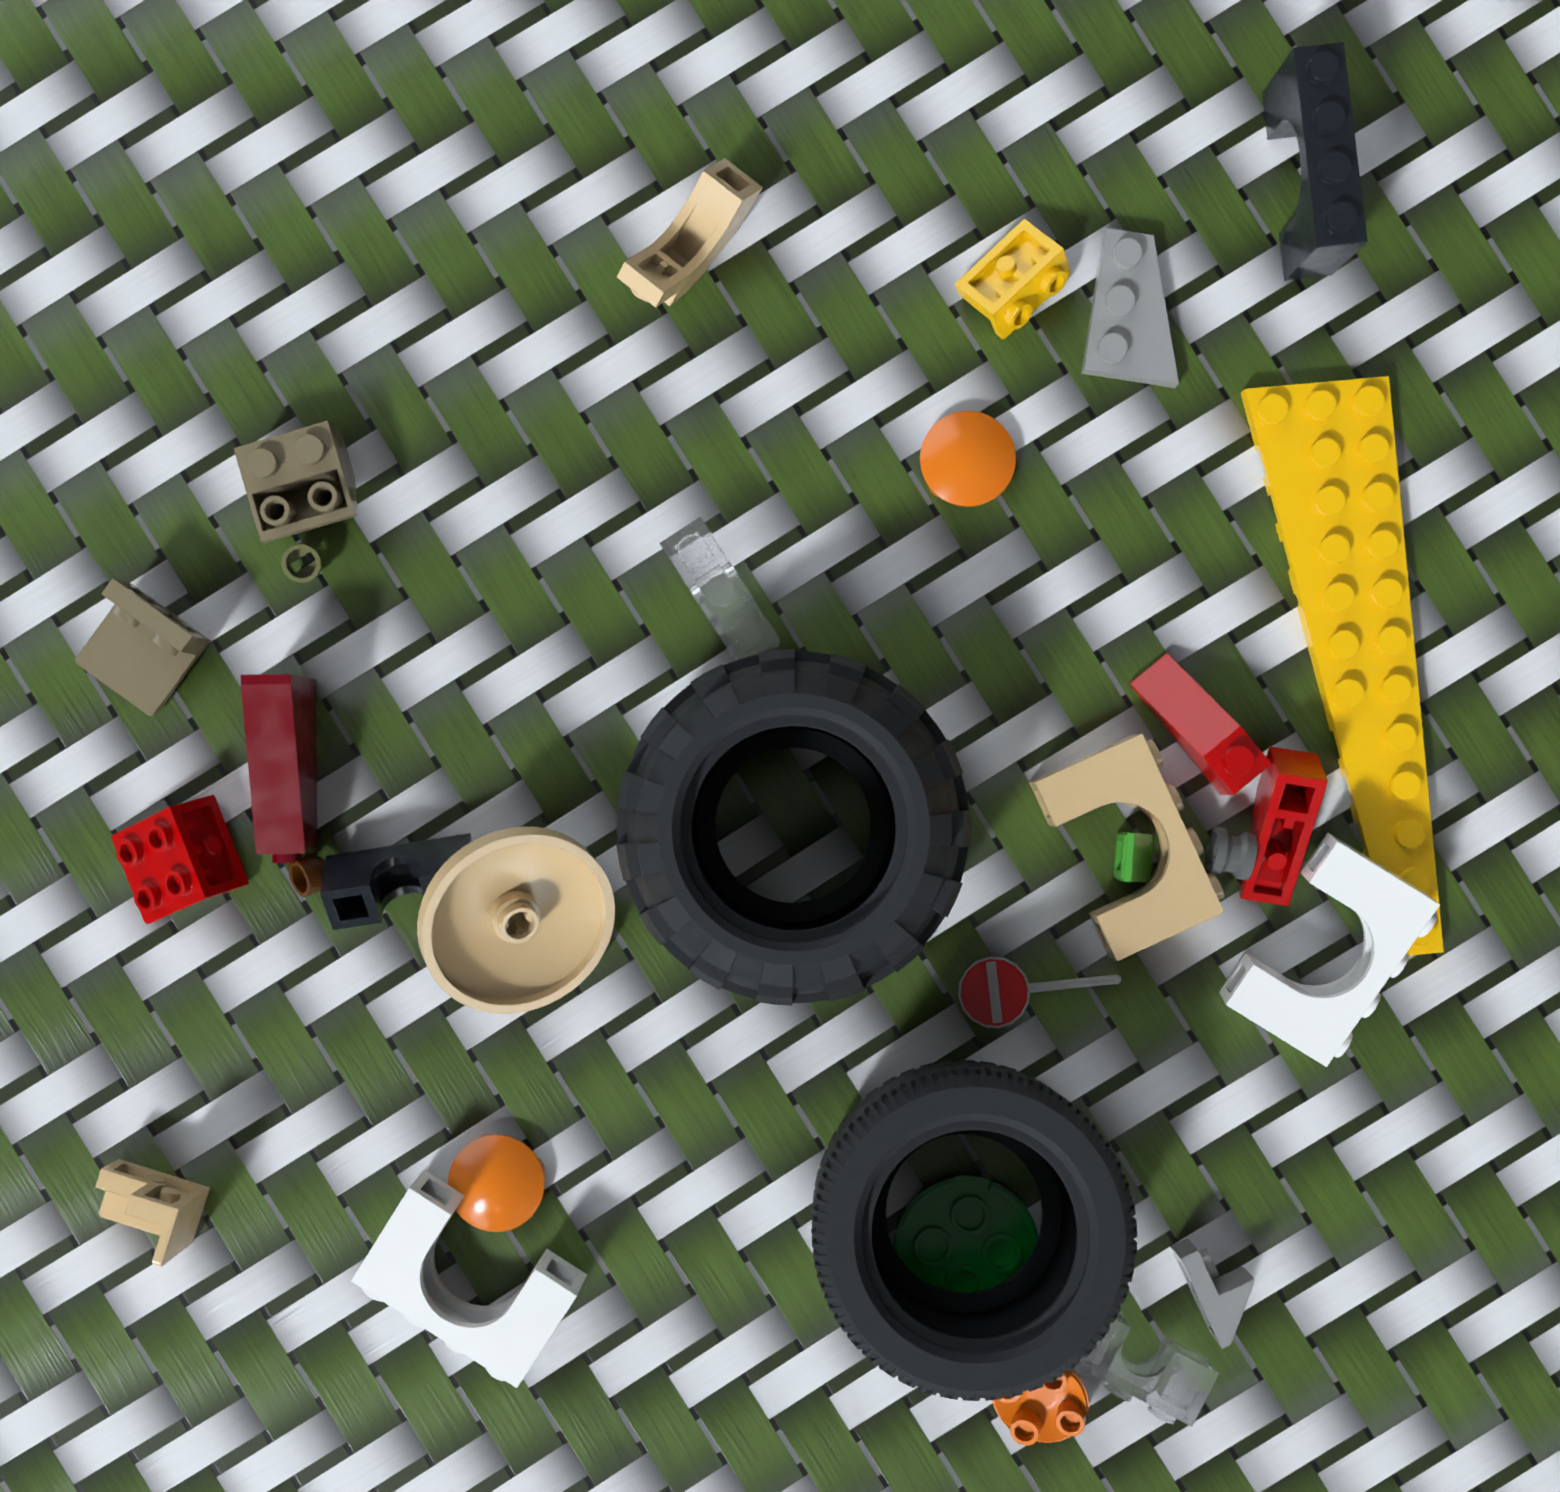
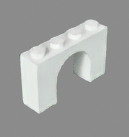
(1323, 1016)
(497, 1336)

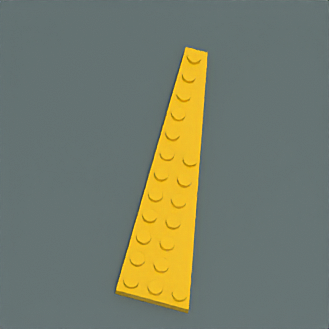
(1341, 525)

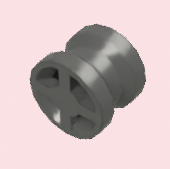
(1231, 853)

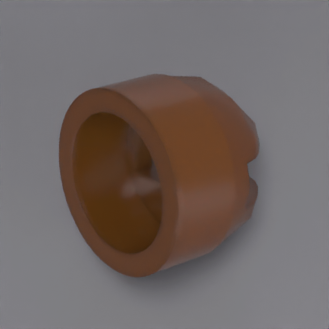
(307, 874)

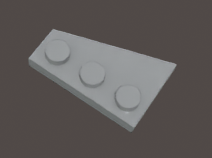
(1129, 314)

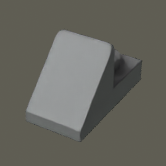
(1218, 1299)

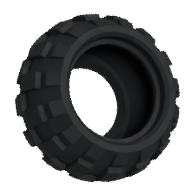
(815, 946)

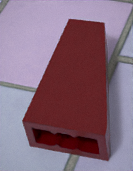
(282, 763)

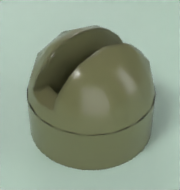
(309, 571)

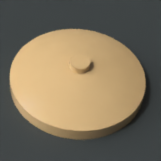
(515, 920)

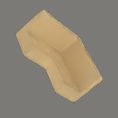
(153, 1204)

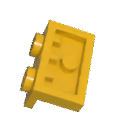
(1015, 278)

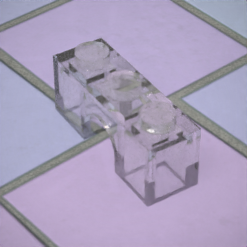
(719, 591)
(1171, 1381)

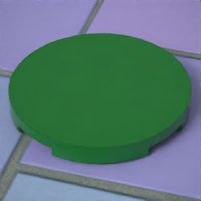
(965, 1233)

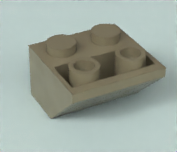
(298, 480)

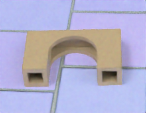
(1180, 889)

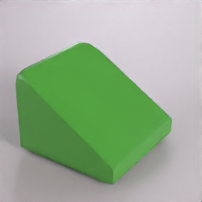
(1133, 857)

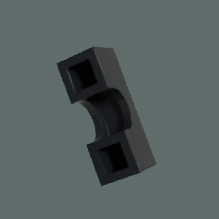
(364, 881)

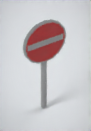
(997, 991)

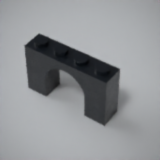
(1313, 103)

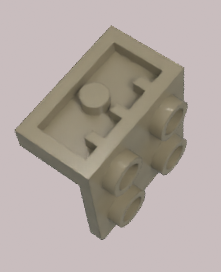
(140, 648)

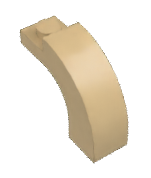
(694, 237)

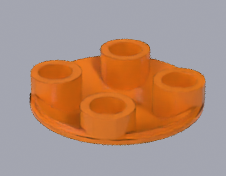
(967, 458)
(499, 1182)
(1046, 1413)

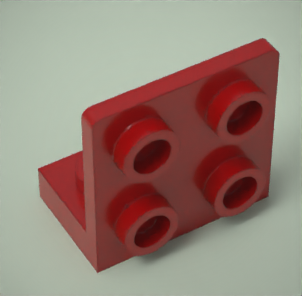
(179, 858)

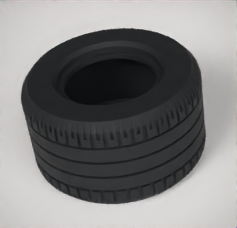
(993, 1337)

